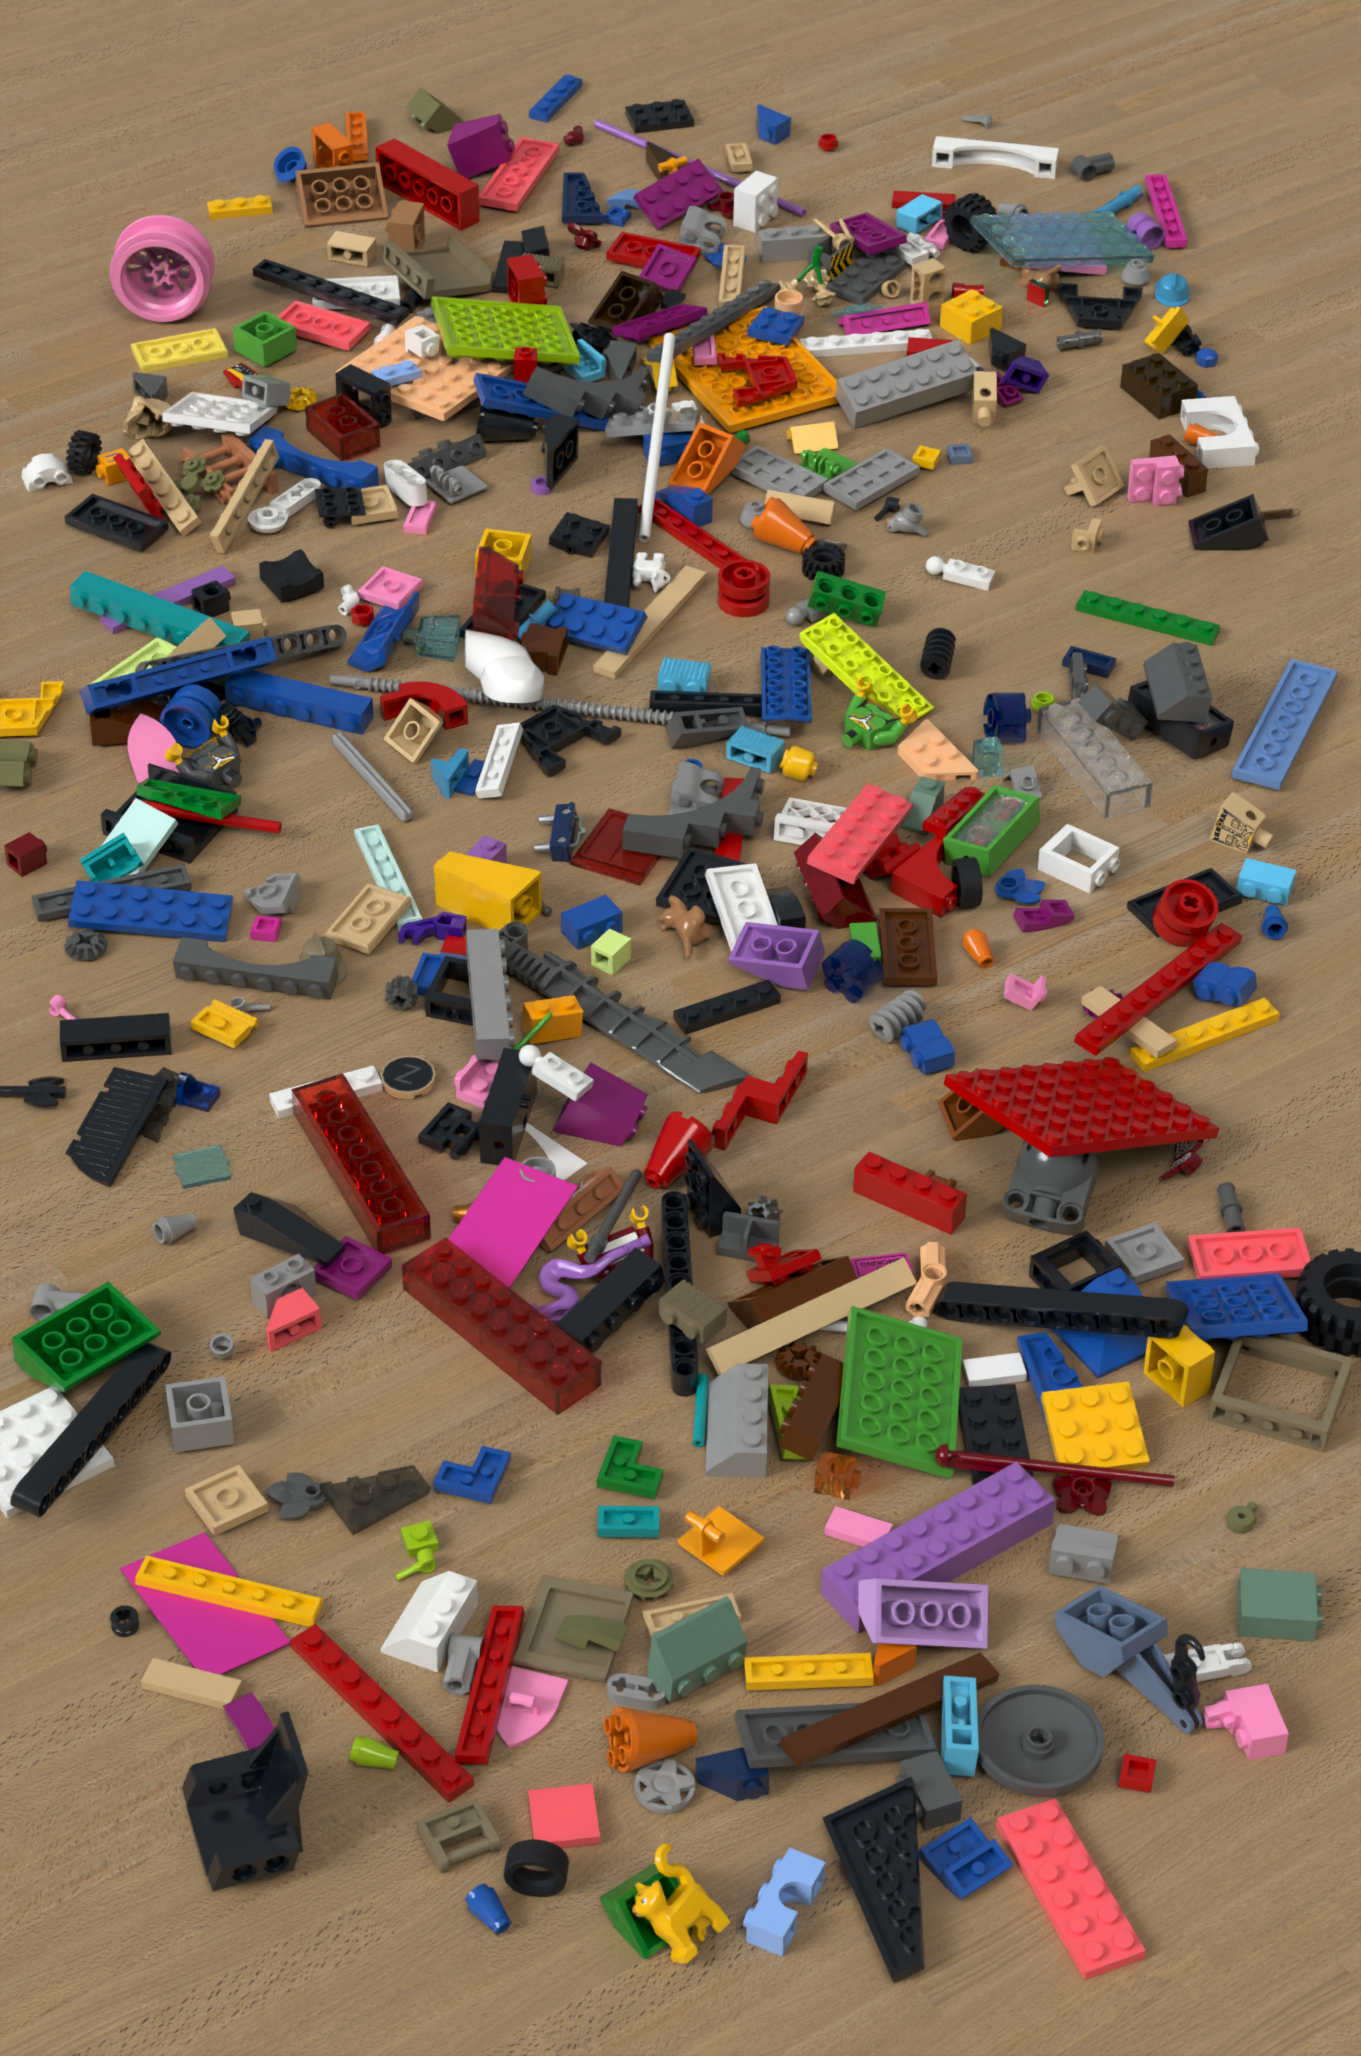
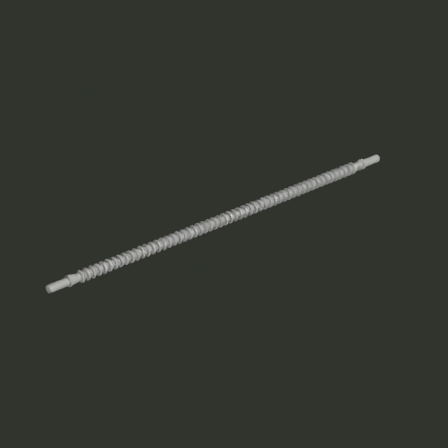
(360, 682)

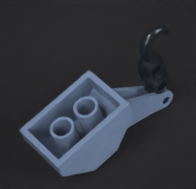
(1120, 1635)

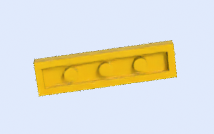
(808, 1671)

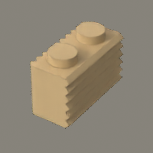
(351, 248)

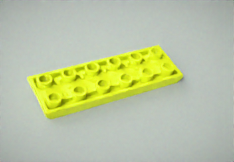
(853, 658)

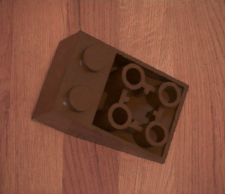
(114, 724)

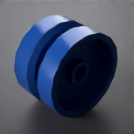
(191, 715)

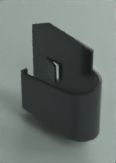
(670, 300)

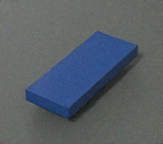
(469, 780)

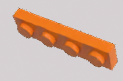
(357, 134)

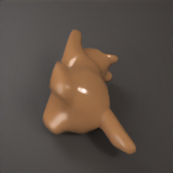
(1046, 276)
(688, 924)

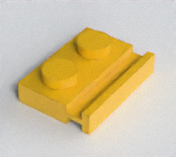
(224, 1023)

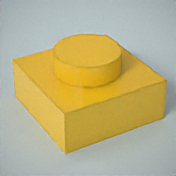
(926, 457)

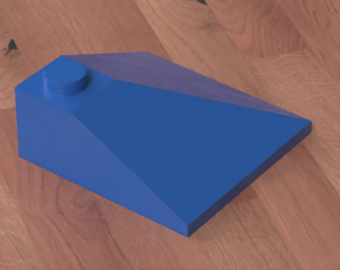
(1104, 1351)

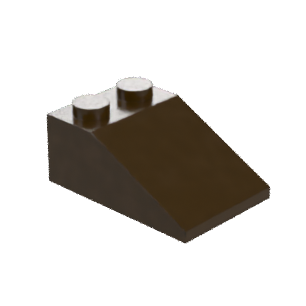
(626, 300)

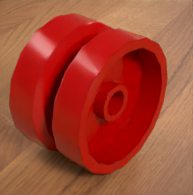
(743, 588)
(1185, 912)

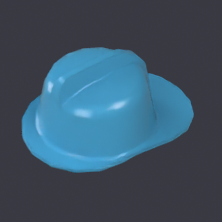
(1172, 290)

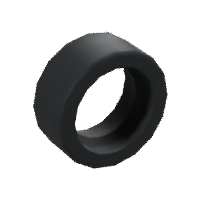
(968, 877)
(533, 1882)

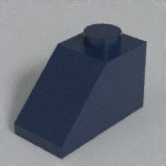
(731, 1775)

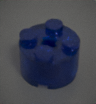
(1006, 716)
(852, 970)

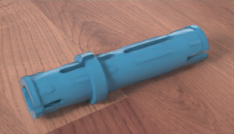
(1123, 200)

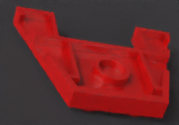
(766, 374)

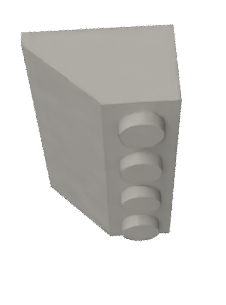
(738, 1422)

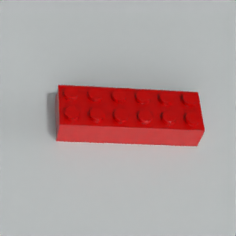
(428, 182)

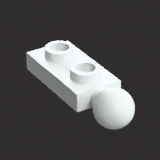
(961, 572)
(556, 1072)

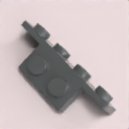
(448, 455)

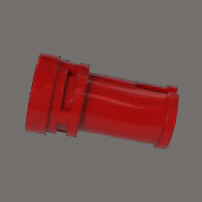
(959, 289)

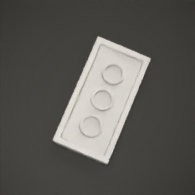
(378, 286)
(739, 898)

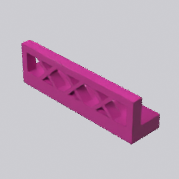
(886, 319)

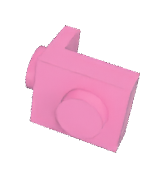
(1025, 993)

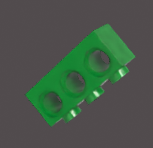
(846, 599)

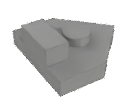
(276, 895)

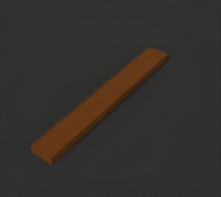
(882, 1712)

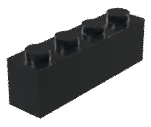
(115, 1037)
(613, 1300)

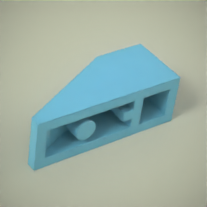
(959, 1726)

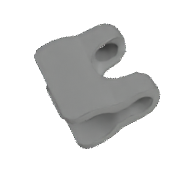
(697, 229)
(690, 788)

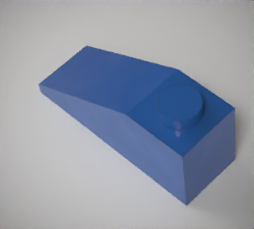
(688, 502)

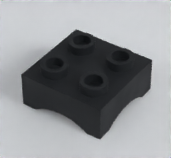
(291, 576)

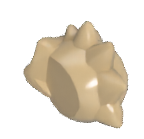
(146, 419)

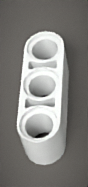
(405, 482)

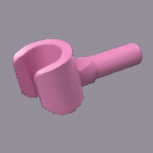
(58, 1006)

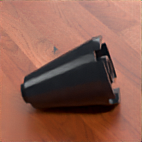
(504, 426)

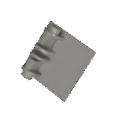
(455, 483)

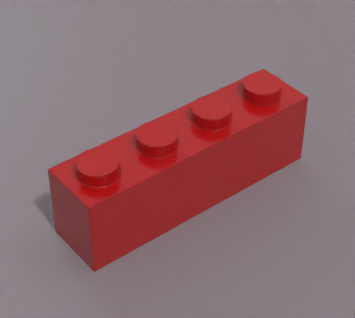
(910, 1192)

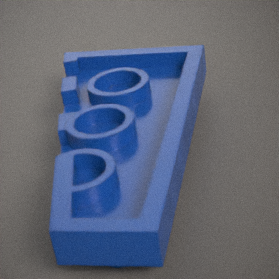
(1045, 1366)

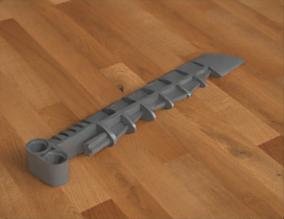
(629, 1026)

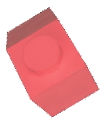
(292, 1319)

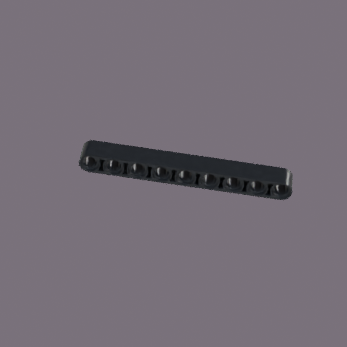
(621, 551)
(677, 1268)
(1062, 1309)
(90, 1429)

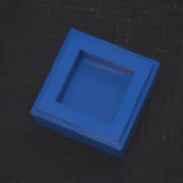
(617, 216)

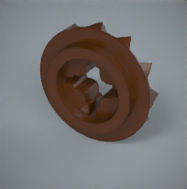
(796, 1369)

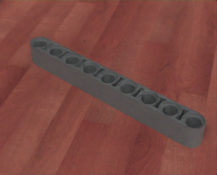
(297, 639)

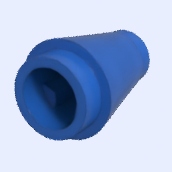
(1274, 923)
(487, 1907)

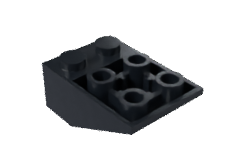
(707, 1192)

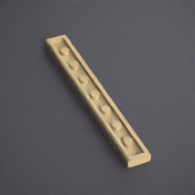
(658, 614)
(811, 1316)

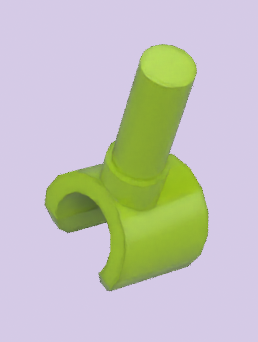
(425, 1564)

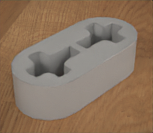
(635, 1693)

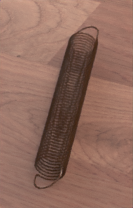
(1277, 513)

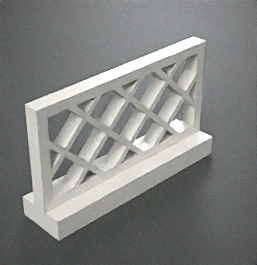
(795, 829)

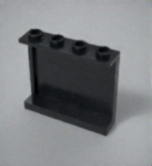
(189, 836)

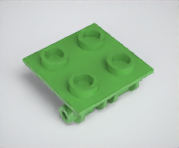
(825, 462)

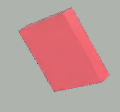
(564, 1815)

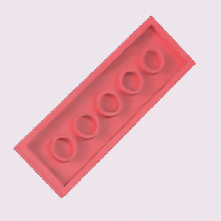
(518, 176)
(860, 833)
(1070, 1889)

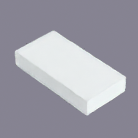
(994, 1370)

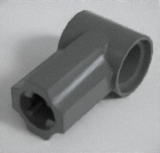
(1089, 167)

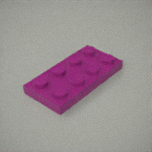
(672, 195)
(870, 233)
(659, 322)

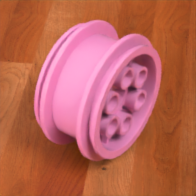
(174, 241)

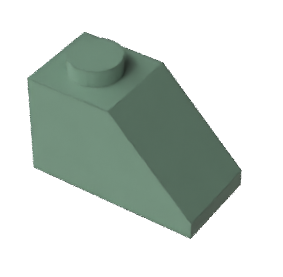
(926, 799)

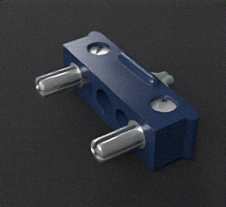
(563, 832)

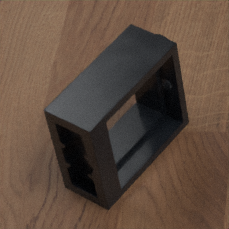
(352, 379)
(439, 1004)
(1046, 1263)

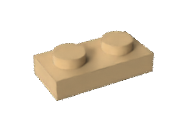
(739, 157)

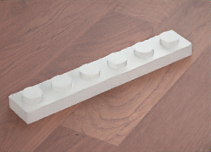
(862, 343)

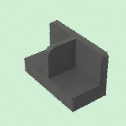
(743, 1232)

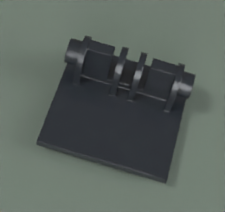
(596, 337)
(339, 502)

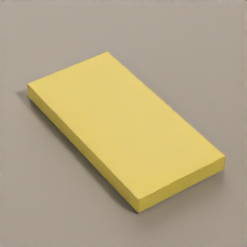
(179, 350)

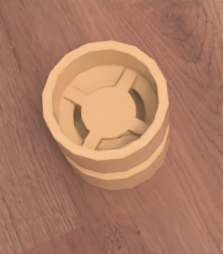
(789, 301)

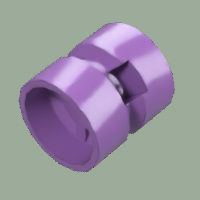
(1146, 230)

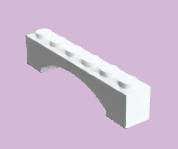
(1033, 159)

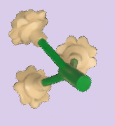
(815, 279)

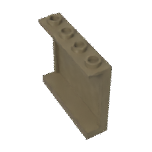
(440, 270)

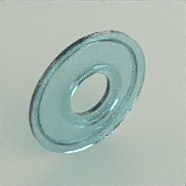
(857, 308)

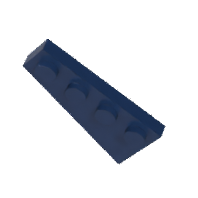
(579, 201)

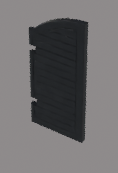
(115, 1123)

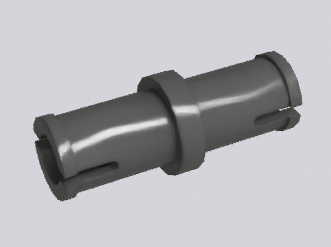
(1079, 339)
(1230, 1207)

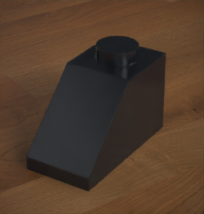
(1004, 349)

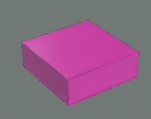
(266, 928)

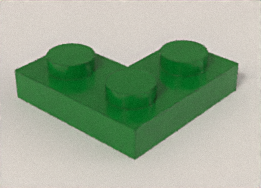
(623, 1473)

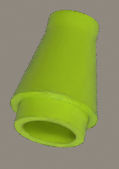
(372, 1753)

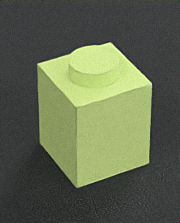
(611, 952)

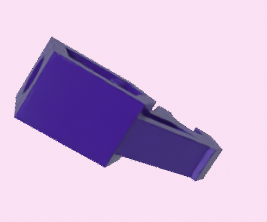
(440, 926)

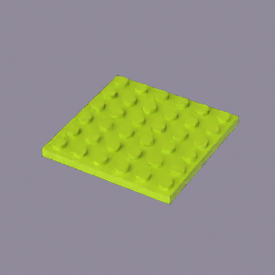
(498, 327)

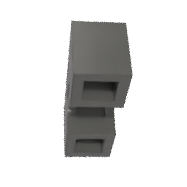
(1112, 713)

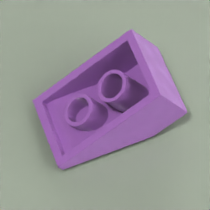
(779, 953)

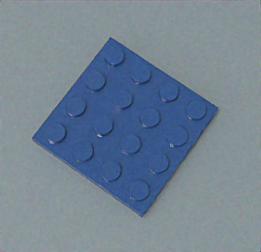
(1239, 1306)

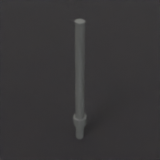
(599, 1241)

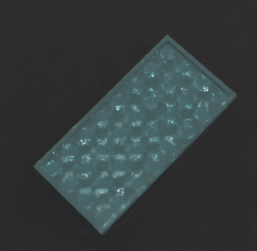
(1061, 238)

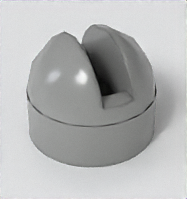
(224, 1343)

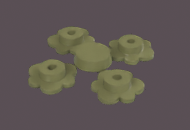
(191, 482)

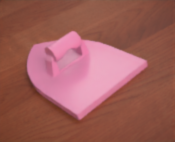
(147, 745)
(528, 1705)

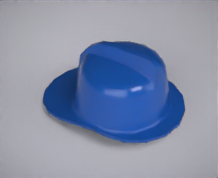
(289, 162)

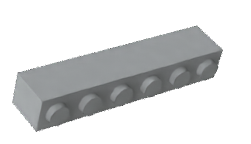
(488, 994)

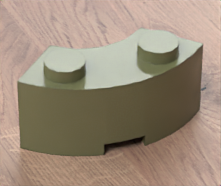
(16, 762)

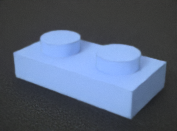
(398, 373)

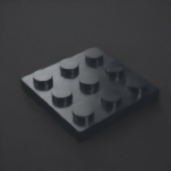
(690, 883)

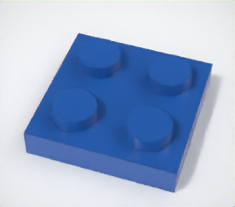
(775, 326)

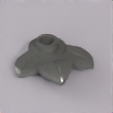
(298, 1496)

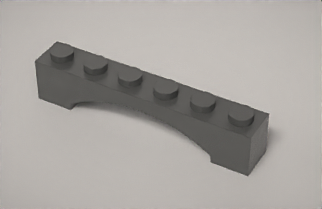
(309, 977)

